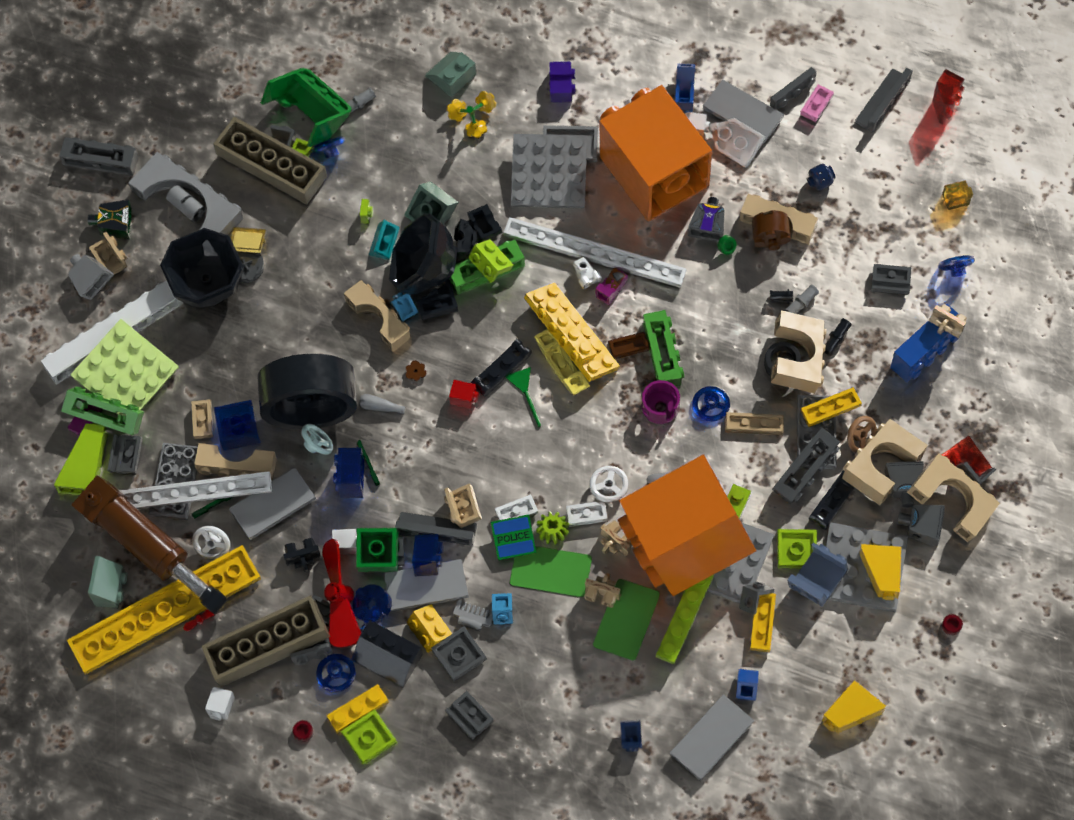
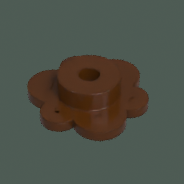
(415, 366)

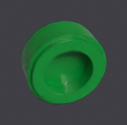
(727, 244)

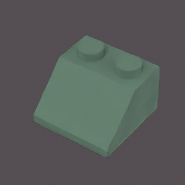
(452, 72)
(433, 201)
(107, 583)

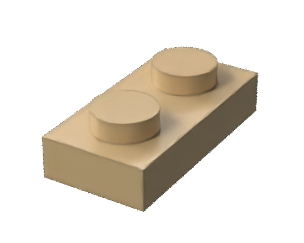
(202, 419)

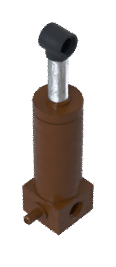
(142, 538)

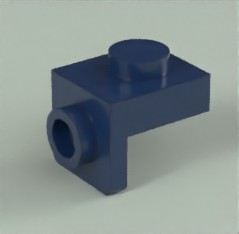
(631, 735)

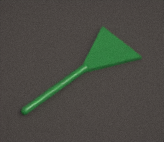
(521, 381)

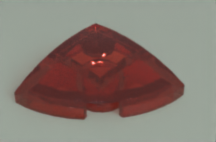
(967, 452)

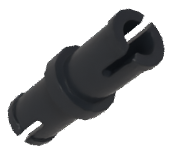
(837, 336)

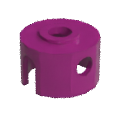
(662, 392)

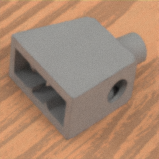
(88, 275)

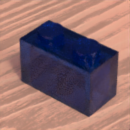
(427, 555)

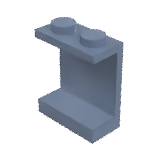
(819, 575)

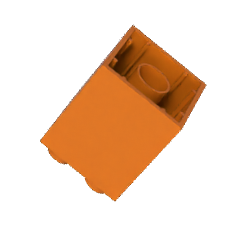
(654, 152)
(684, 527)

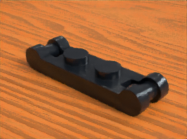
(501, 368)
(832, 501)

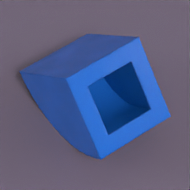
(747, 684)

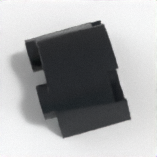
(483, 223)
(465, 239)

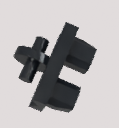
(301, 557)

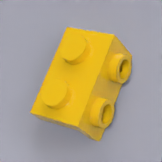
(428, 627)

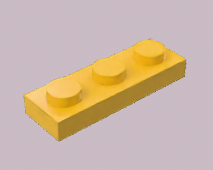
(831, 407)
(763, 623)
(357, 708)

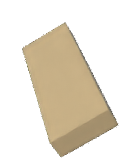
(754, 423)

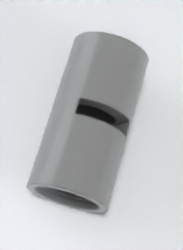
(185, 203)

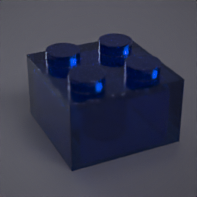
(237, 425)
(349, 473)

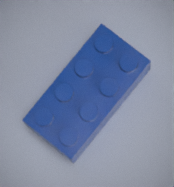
(921, 350)

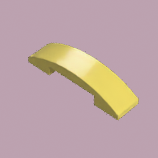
(561, 363)

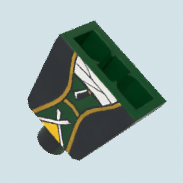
(113, 219)

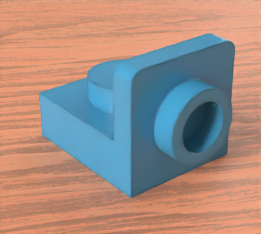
(403, 306)
(502, 608)

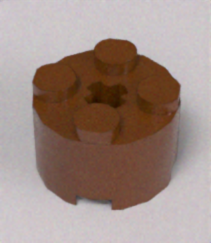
(771, 230)

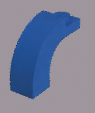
(685, 87)

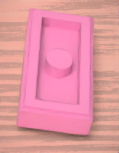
(816, 103)

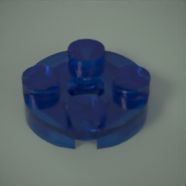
(363, 598)

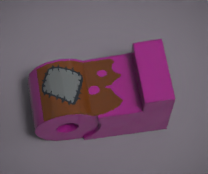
(611, 286)

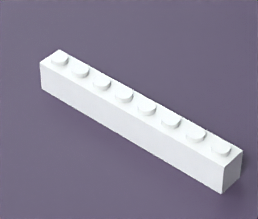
(137, 314)

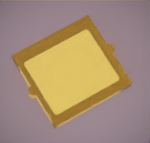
(248, 239)

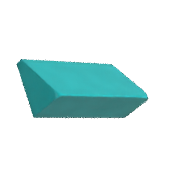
(384, 240)

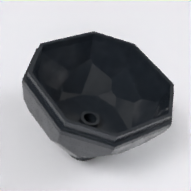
(422, 256)
(200, 257)

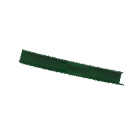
(372, 472)
(203, 510)

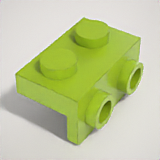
(489, 260)

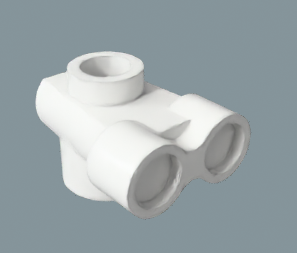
(585, 273)

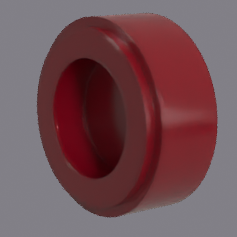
(952, 624)
(302, 730)

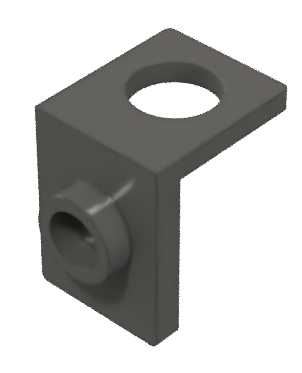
(284, 133)
(972, 475)
(753, 591)

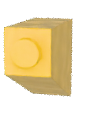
(883, 568)
(852, 708)

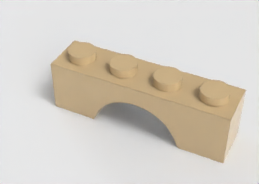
(801, 224)
(362, 299)
(210, 460)

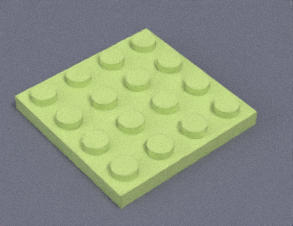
(125, 367)

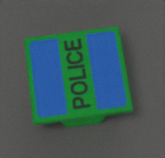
(513, 537)

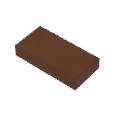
(628, 345)

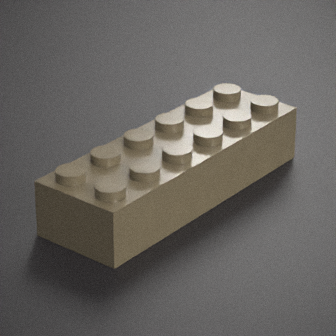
(270, 160)
(265, 641)

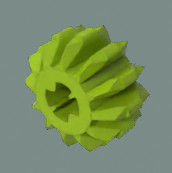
(553, 521)

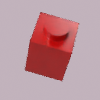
(463, 394)

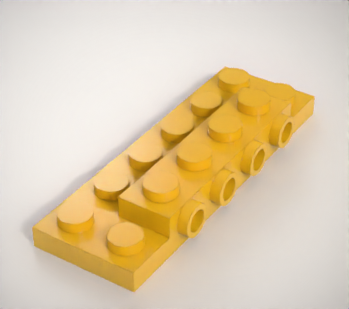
(571, 332)

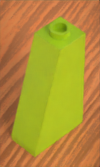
(84, 460)

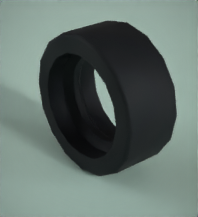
(780, 346)

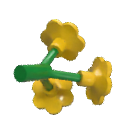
(458, 110)

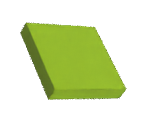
(794, 547)
(369, 737)

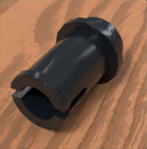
(781, 296)

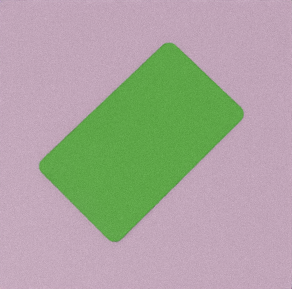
(552, 571)
(627, 621)

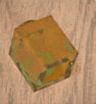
(957, 195)

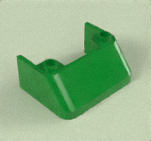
(313, 98)

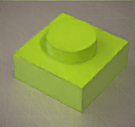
(301, 146)
(365, 211)

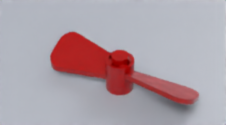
(343, 624)

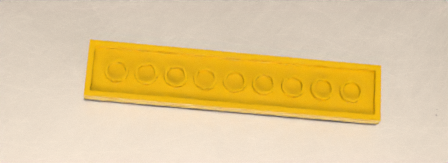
(159, 611)

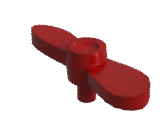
(199, 619)

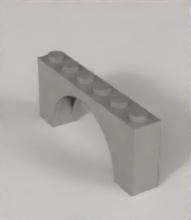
(163, 174)

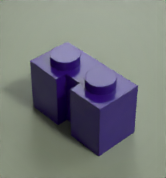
(561, 82)

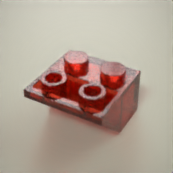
(947, 94)

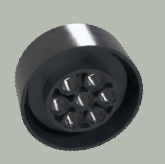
(307, 391)

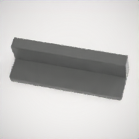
(883, 99)
(416, 524)

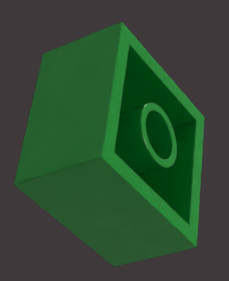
(377, 550)

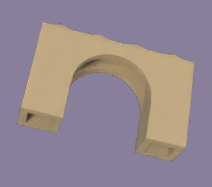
(810, 334)
(890, 439)
(979, 503)

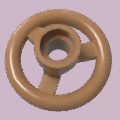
(859, 433)

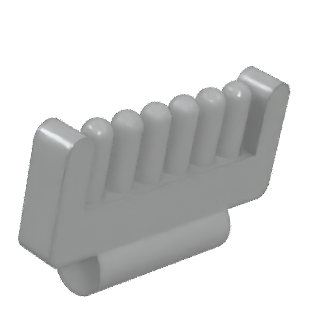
(469, 618)

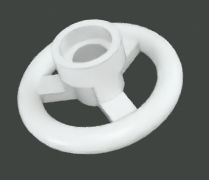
(609, 480)
(213, 539)

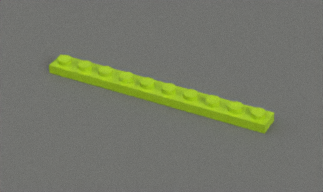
(694, 596)

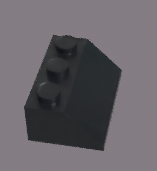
(386, 653)

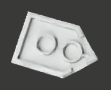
(736, 140)

